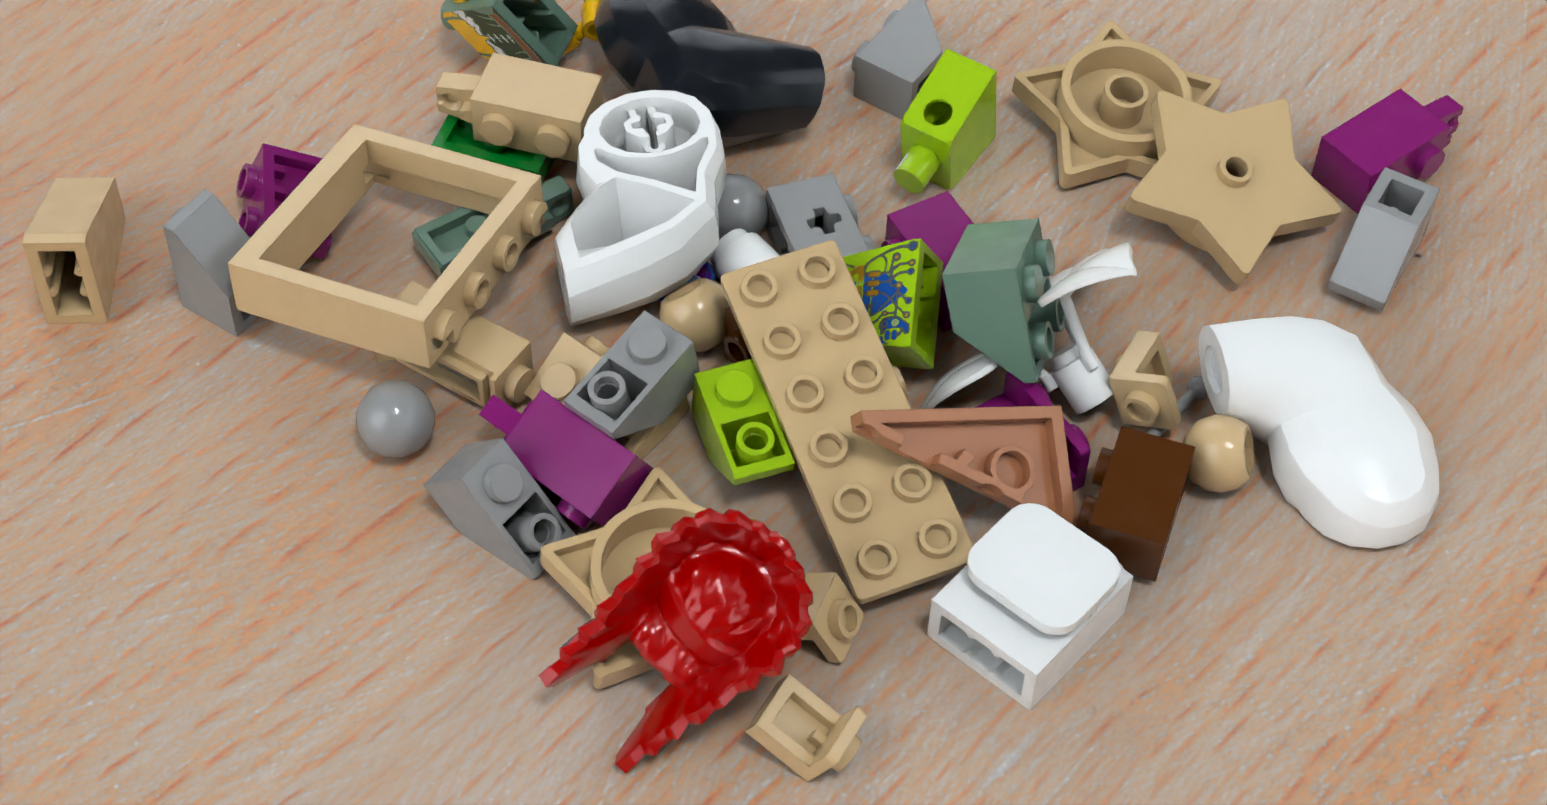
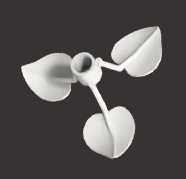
(1076, 365)

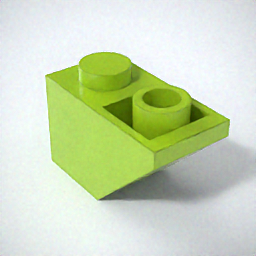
(739, 423)

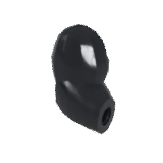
(690, 47)

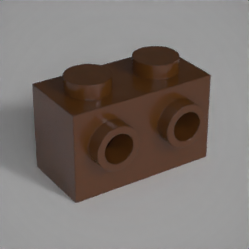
(1137, 499)

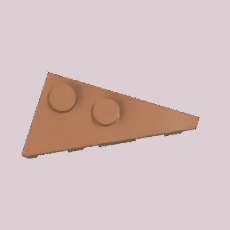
(996, 451)

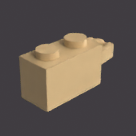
(523, 104)

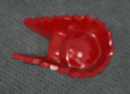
(707, 611)

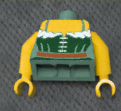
(520, 27)

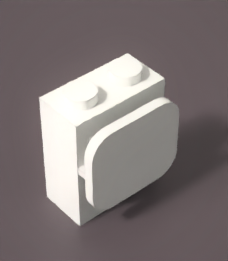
(1029, 602)

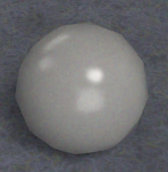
(742, 205)
(395, 419)

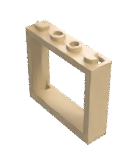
(268, 265)

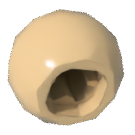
(697, 313)
(1222, 453)

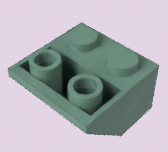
(995, 291)

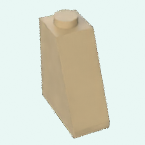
(76, 248)

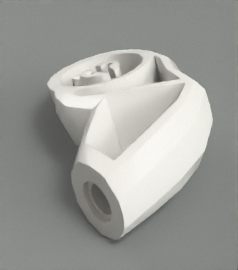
(649, 203)
(1334, 426)

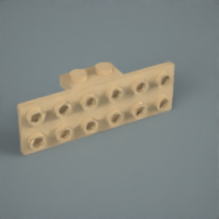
(819, 367)

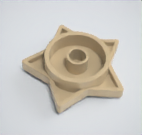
(1104, 104)
(1228, 180)
(600, 559)

